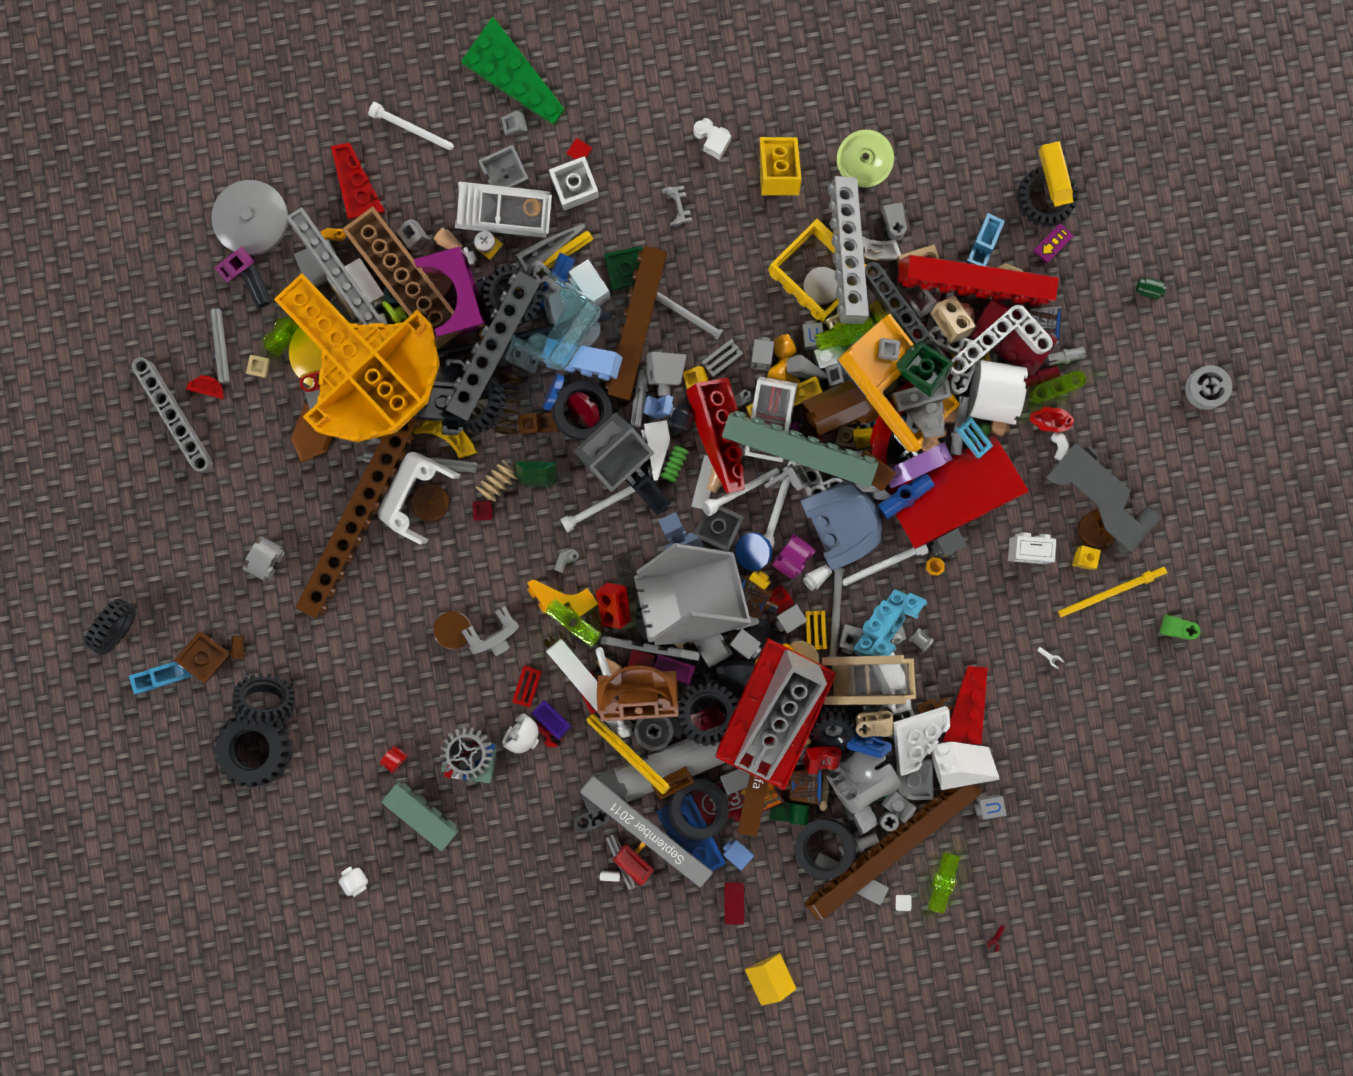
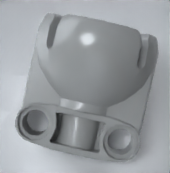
(859, 783)

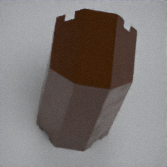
(837, 409)

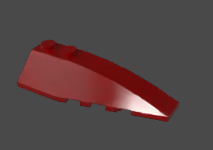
(711, 406)

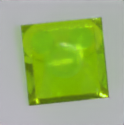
(280, 335)

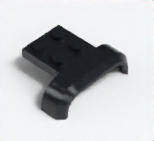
(435, 408)

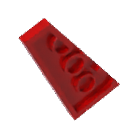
(354, 183)
(968, 709)

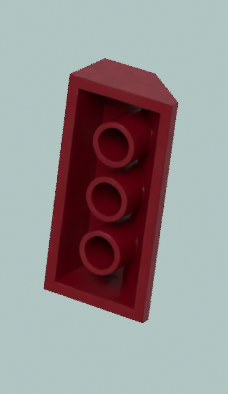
(1012, 346)

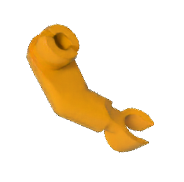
(333, 234)

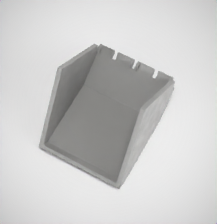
(690, 594)

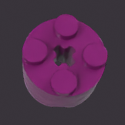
(793, 557)

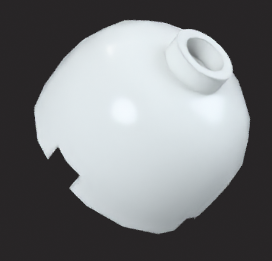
(522, 735)

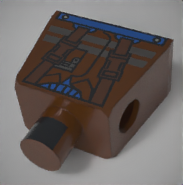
(758, 599)
(805, 787)

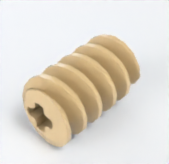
(497, 481)

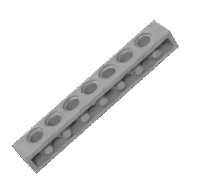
(854, 258)

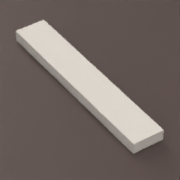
(578, 675)

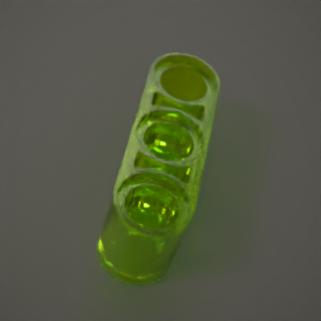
(1066, 385)

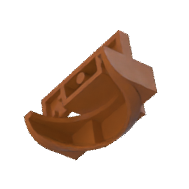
(638, 694)

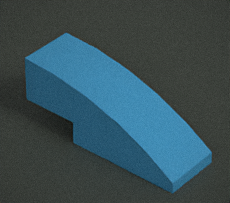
(985, 240)
(157, 677)

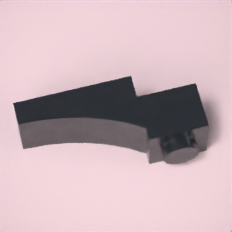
(649, 493)

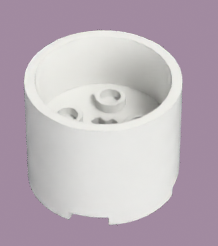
(997, 392)

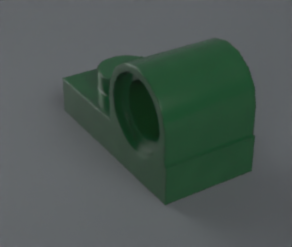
(791, 812)

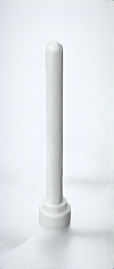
(376, 111)
(711, 505)
(777, 508)
(570, 522)
(884, 564)
(624, 729)

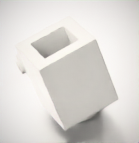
(717, 138)

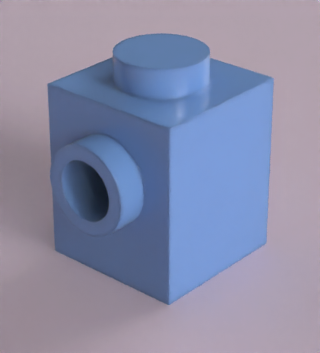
(737, 853)

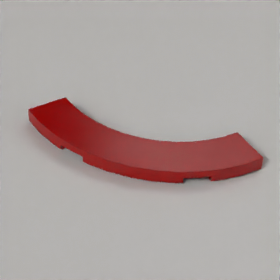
(881, 432)

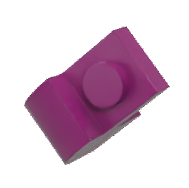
(234, 264)

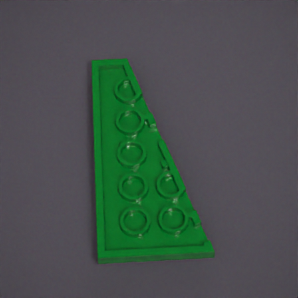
(504, 66)

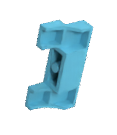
(885, 623)

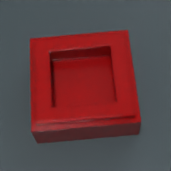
(579, 149)

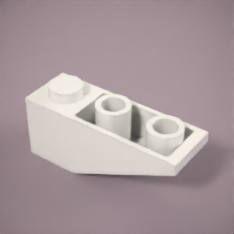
(658, 440)

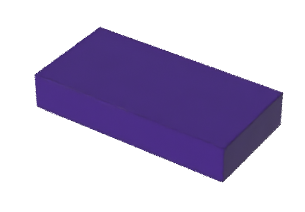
(551, 720)

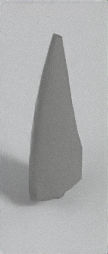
(545, 248)

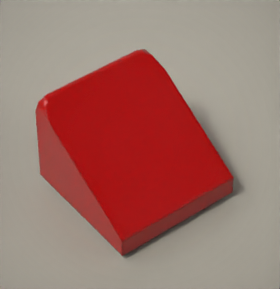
(781, 598)

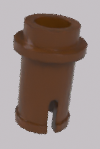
(237, 647)

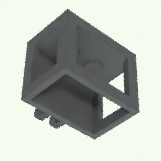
(614, 452)

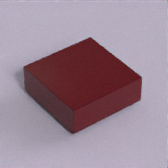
(482, 510)

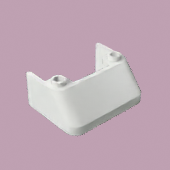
(412, 467)

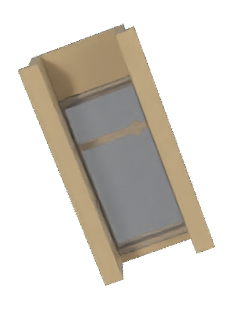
(871, 680)

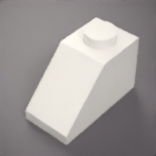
(829, 356)

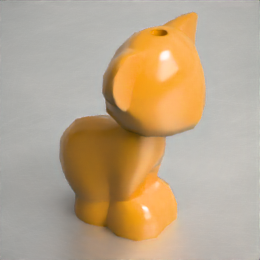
(783, 349)

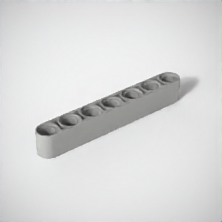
(166, 408)

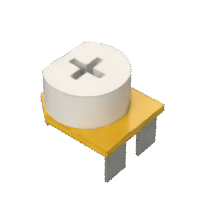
(487, 244)

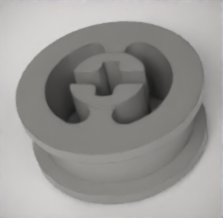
(1197, 392)

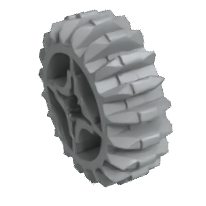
(470, 762)

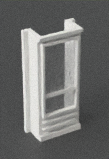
(503, 209)

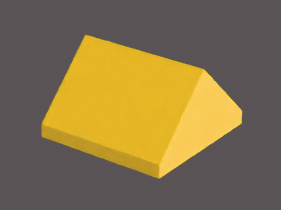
(771, 980)

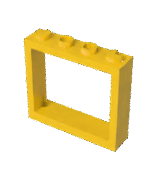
(825, 236)

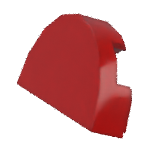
(207, 386)

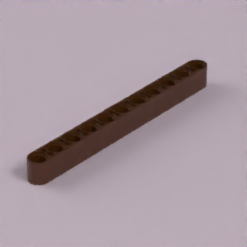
(890, 849)

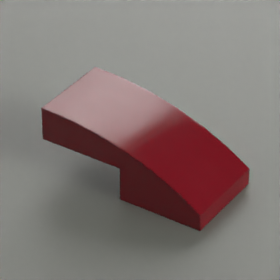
(733, 903)

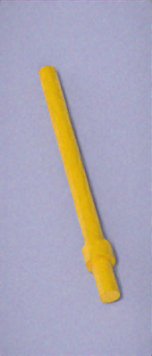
(1146, 578)

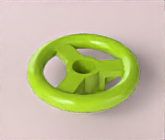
(394, 315)

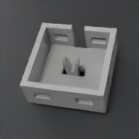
(504, 164)

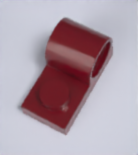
(708, 718)

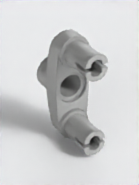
(496, 641)

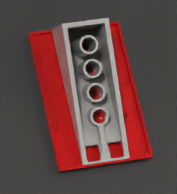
(775, 714)

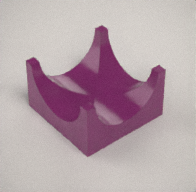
(456, 266)

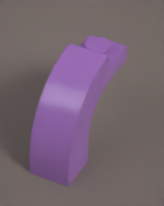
(920, 464)

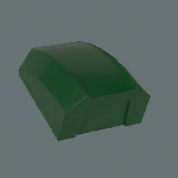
(924, 368)
(537, 474)

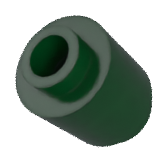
(1150, 288)

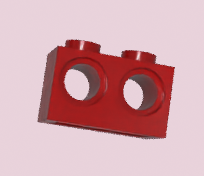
(613, 605)

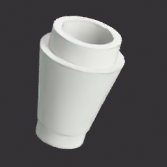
(817, 577)

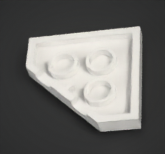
(917, 737)

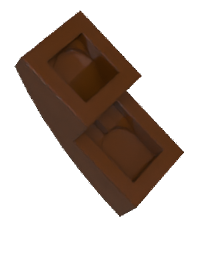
(537, 423)

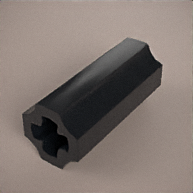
(256, 287)

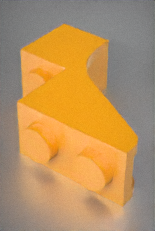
(579, 603)

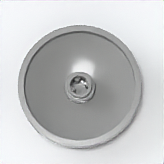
(250, 217)

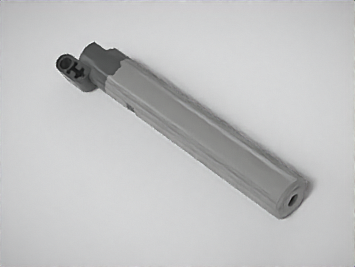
(631, 784)

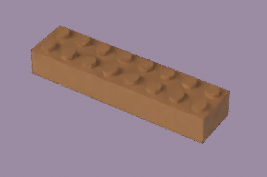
(398, 271)

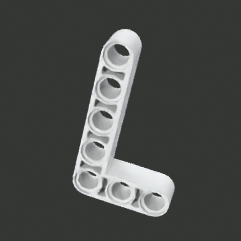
(996, 336)

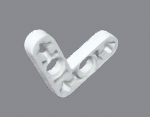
(965, 382)

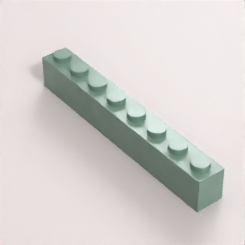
(800, 449)

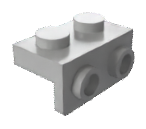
(919, 300)

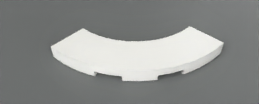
(879, 250)

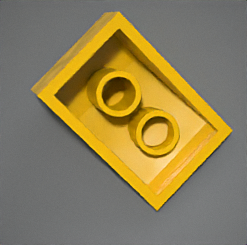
(779, 166)

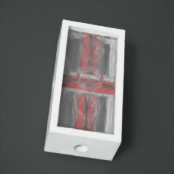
(774, 405)

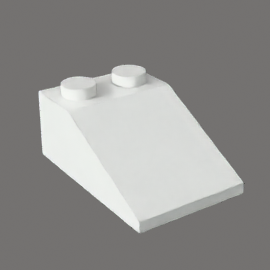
(963, 764)

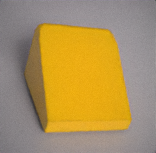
(695, 375)

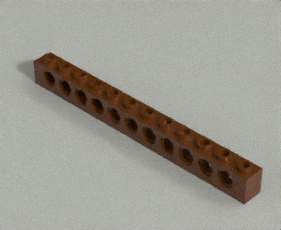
(306, 602)

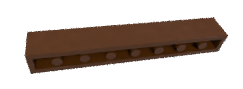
(637, 322)

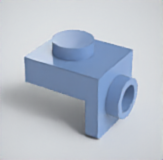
(659, 407)

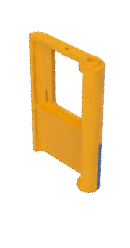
(876, 374)

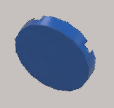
(553, 391)
(753, 551)

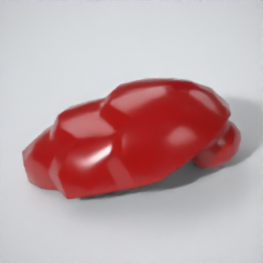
(1052, 419)

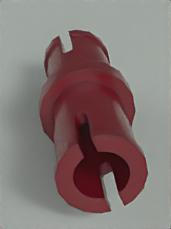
(1041, 376)

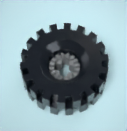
(845, 727)

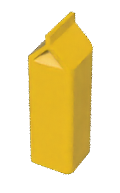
(1056, 173)

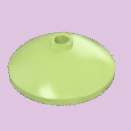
(867, 171)

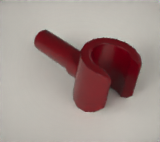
(996, 938)

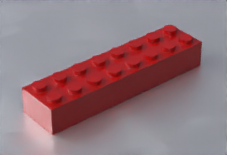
(977, 280)

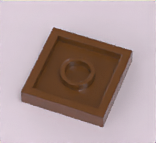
(202, 657)

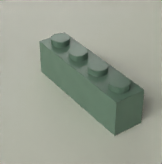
(420, 816)

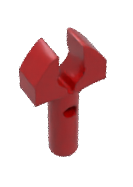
(546, 733)

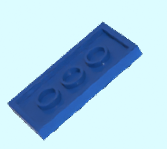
(703, 850)

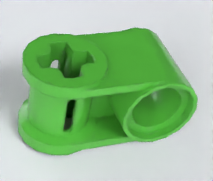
(1177, 627)

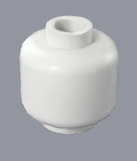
(353, 881)

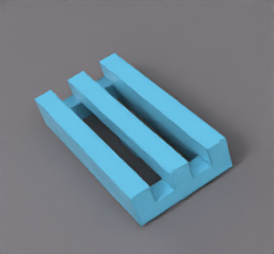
(964, 426)

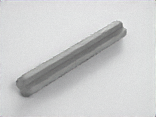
(220, 346)

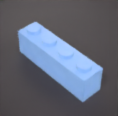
(596, 362)

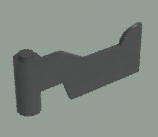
(1107, 494)

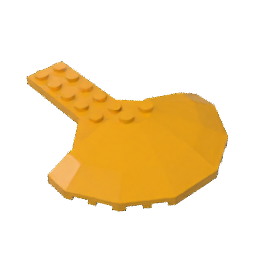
(369, 373)

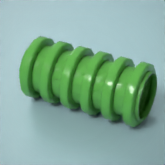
(674, 464)

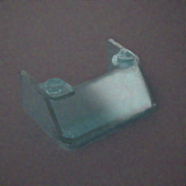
(568, 332)

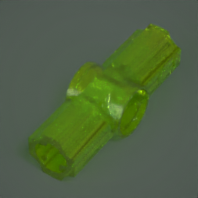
(842, 334)
(581, 629)
(943, 882)

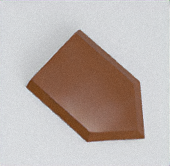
(306, 440)

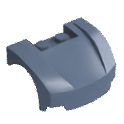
(845, 522)

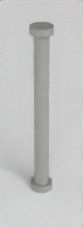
(690, 316)
(836, 611)

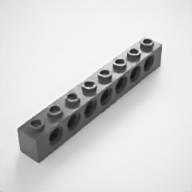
(528, 286)

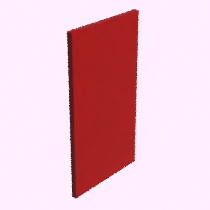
(961, 493)

